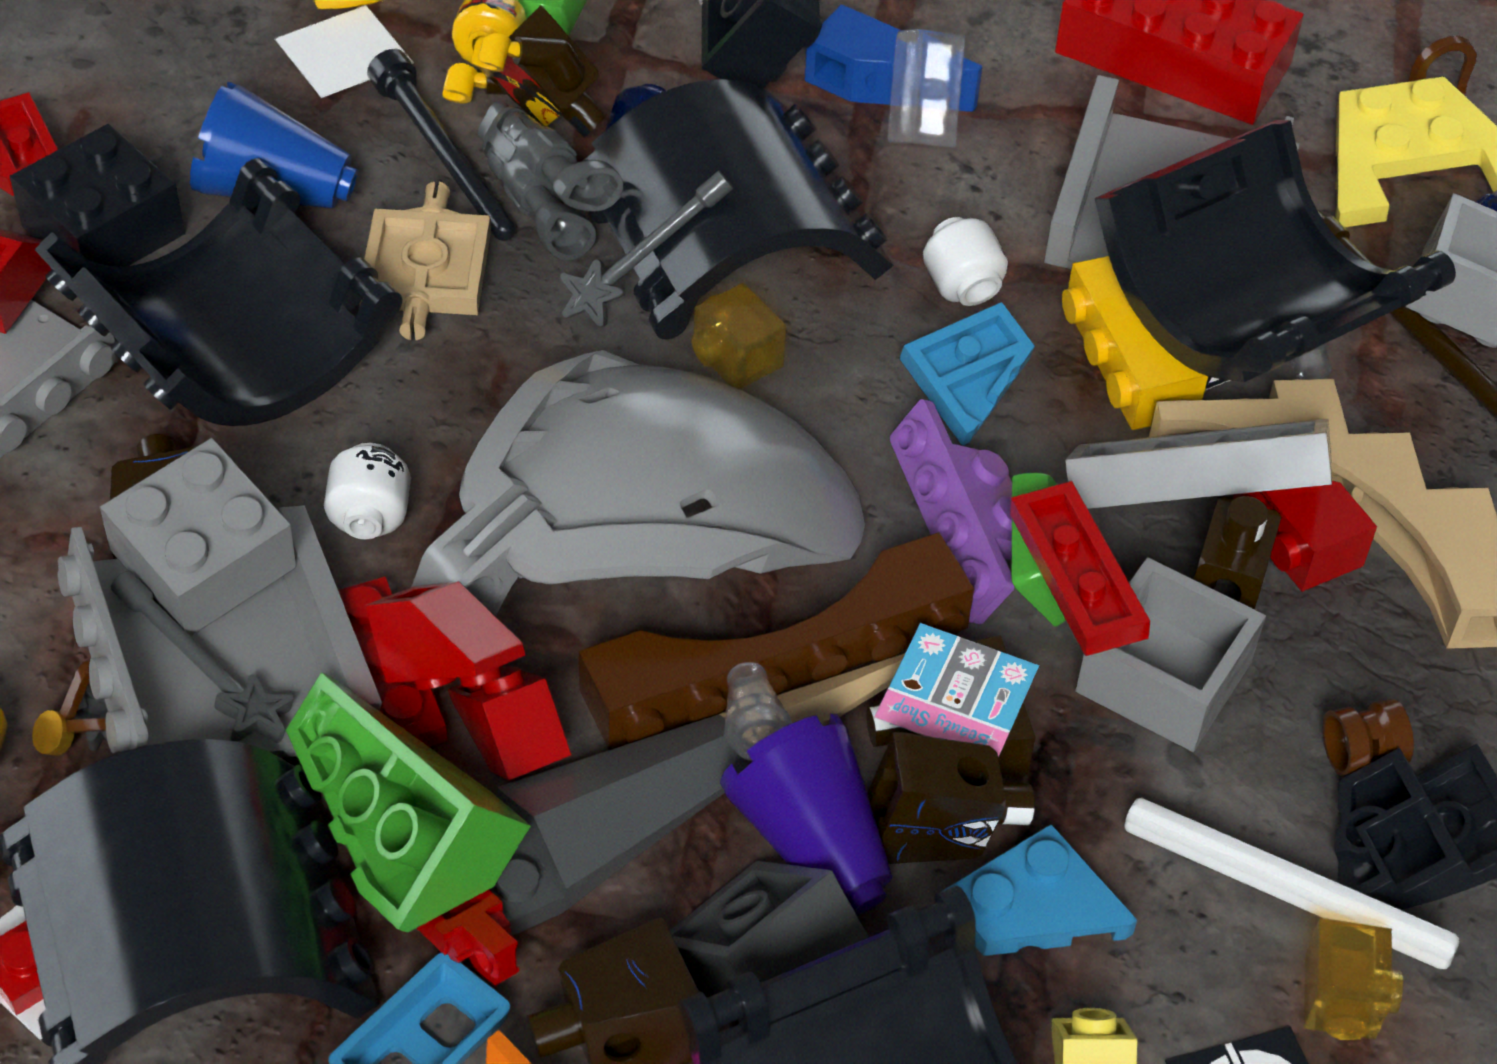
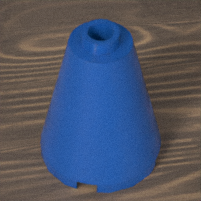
(247, 128)

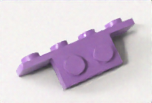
(964, 498)

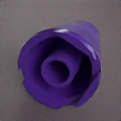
(814, 806)

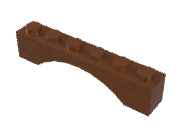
(663, 682)

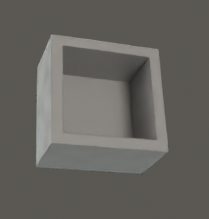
(1470, 239)
(199, 536)
(1186, 667)

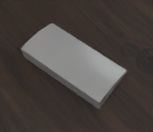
(1202, 464)

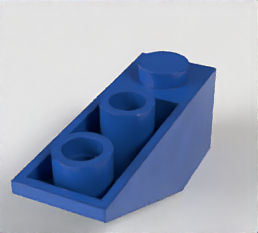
(857, 60)

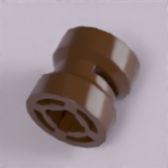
(1361, 737)

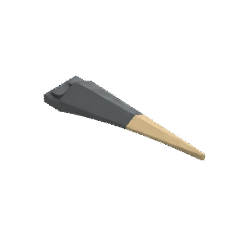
(620, 802)

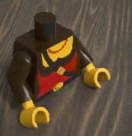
(536, 69)

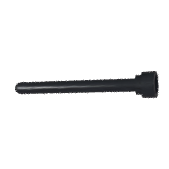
(396, 79)

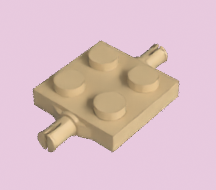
(430, 258)

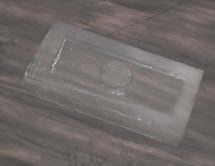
(926, 88)

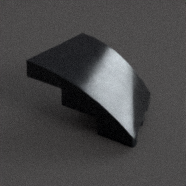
(1419, 834)

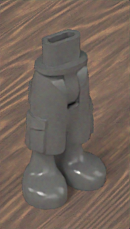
(540, 172)

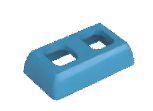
(398, 1021)

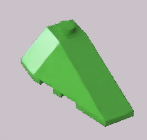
(408, 815)

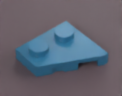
(969, 367)
(1041, 898)

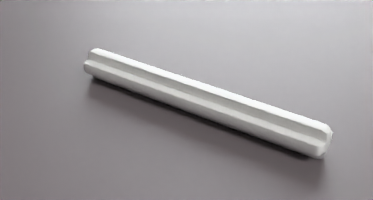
(1288, 881)

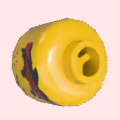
(484, 18)

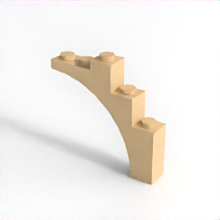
(1435, 535)

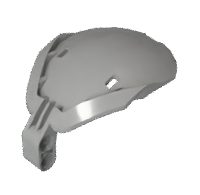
(594, 475)

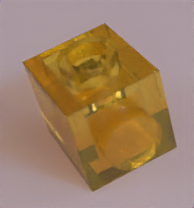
(738, 336)
(1350, 979)

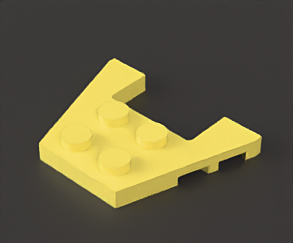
(1402, 133)

